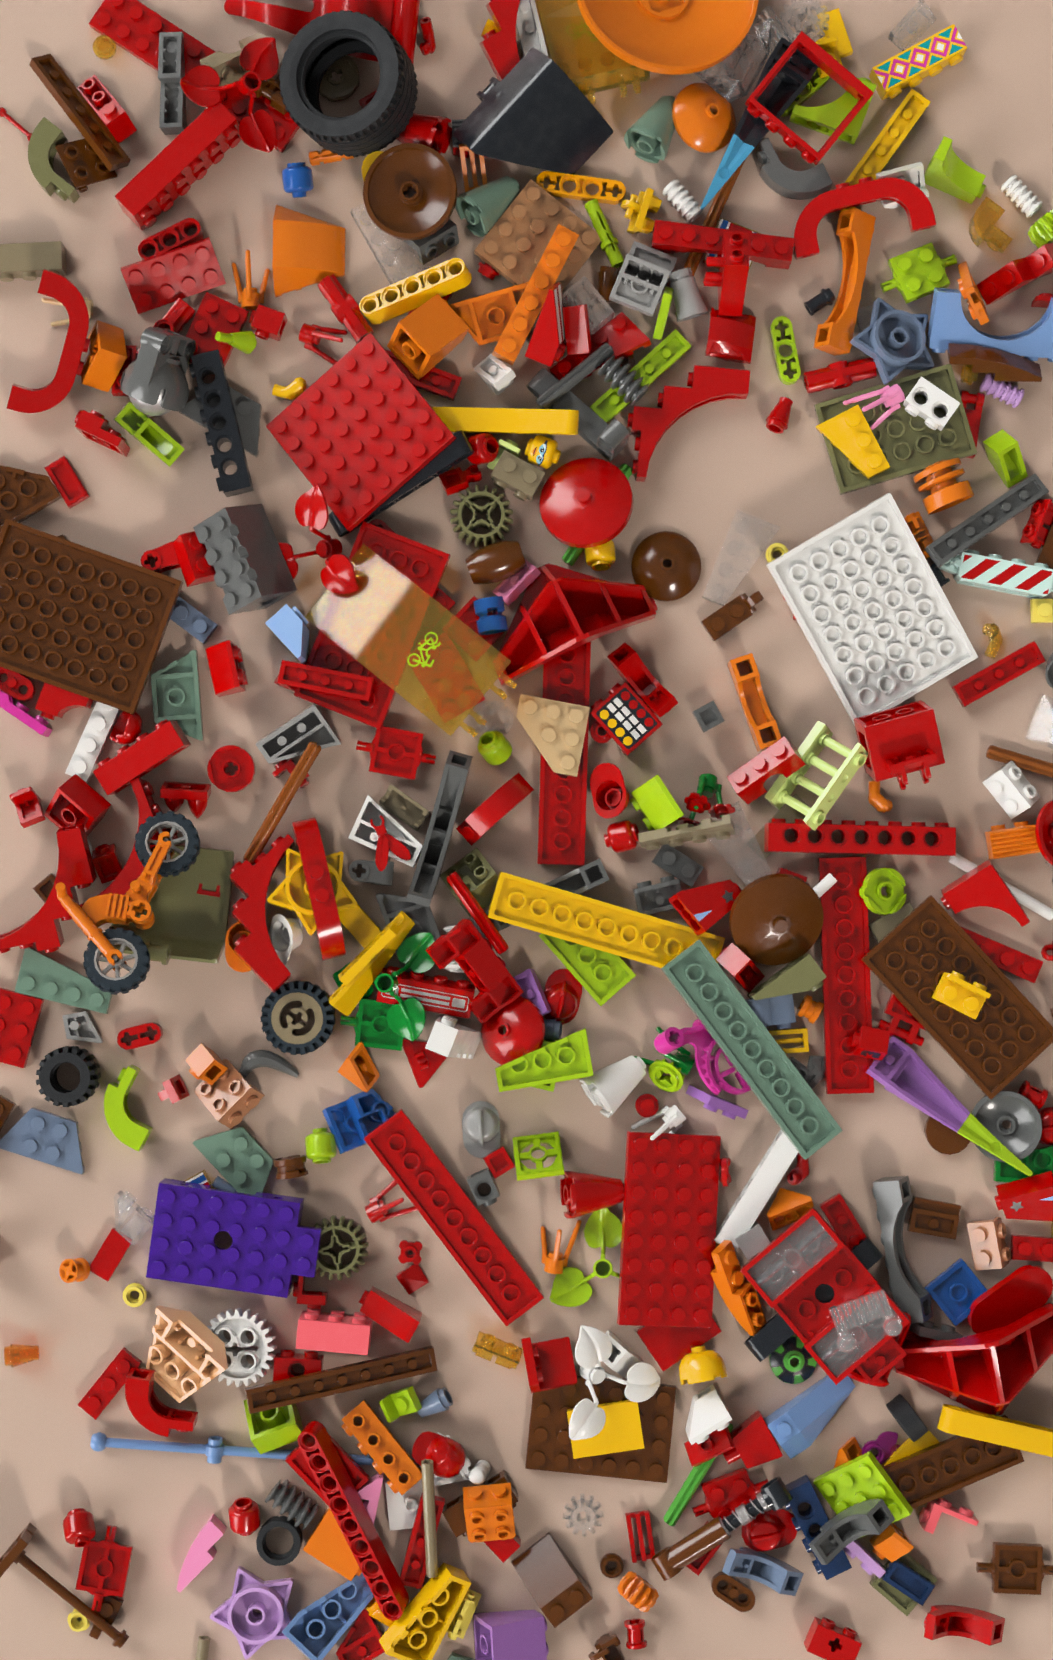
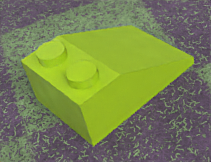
(655, 804)

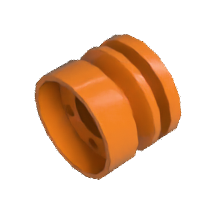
(943, 485)

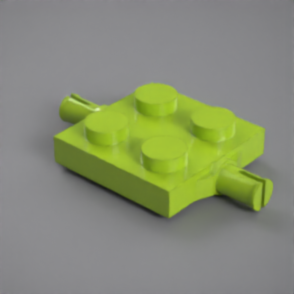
(918, 272)

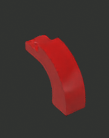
(641, 680)
(494, 808)
(150, 1410)
(963, 1622)

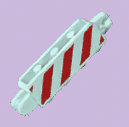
(1001, 575)

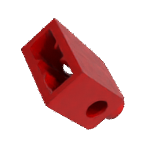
(753, 1443)

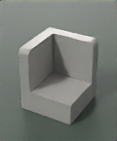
(752, 1241)

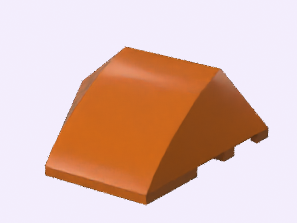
(305, 250)

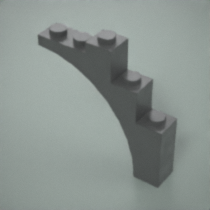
(440, 828)

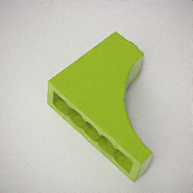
(829, 116)
(952, 175)

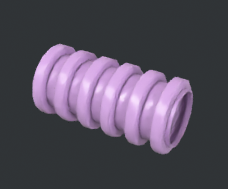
(1002, 390)

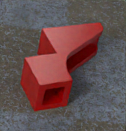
(1017, 274)

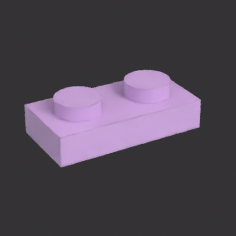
(869, 1562)

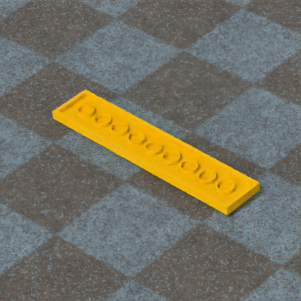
(593, 922)

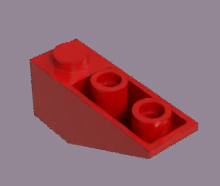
(107, 108)

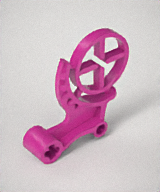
(703, 1044)

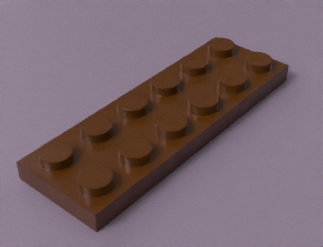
(949, 1467)

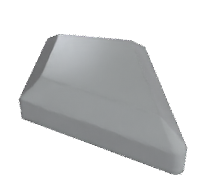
(81, 1027)

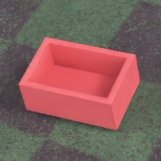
(334, 1332)

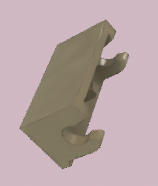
(404, 807)

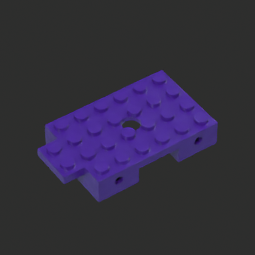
(265, 1233)

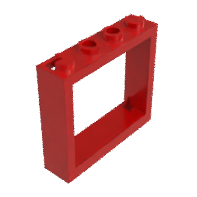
(831, 68)

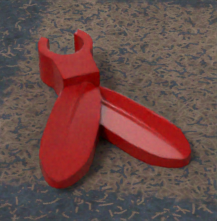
(385, 843)

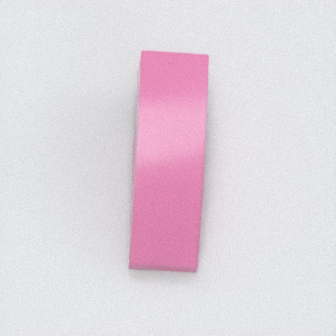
(201, 1551)

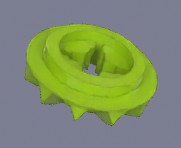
(667, 1083)

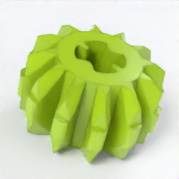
(1042, 230)

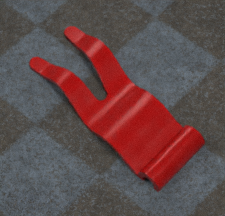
(397, 16)

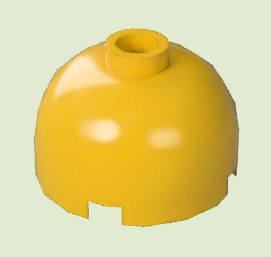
(701, 1366)

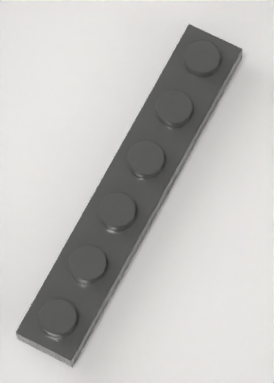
(986, 520)

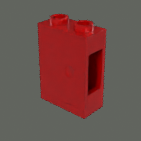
(732, 273)

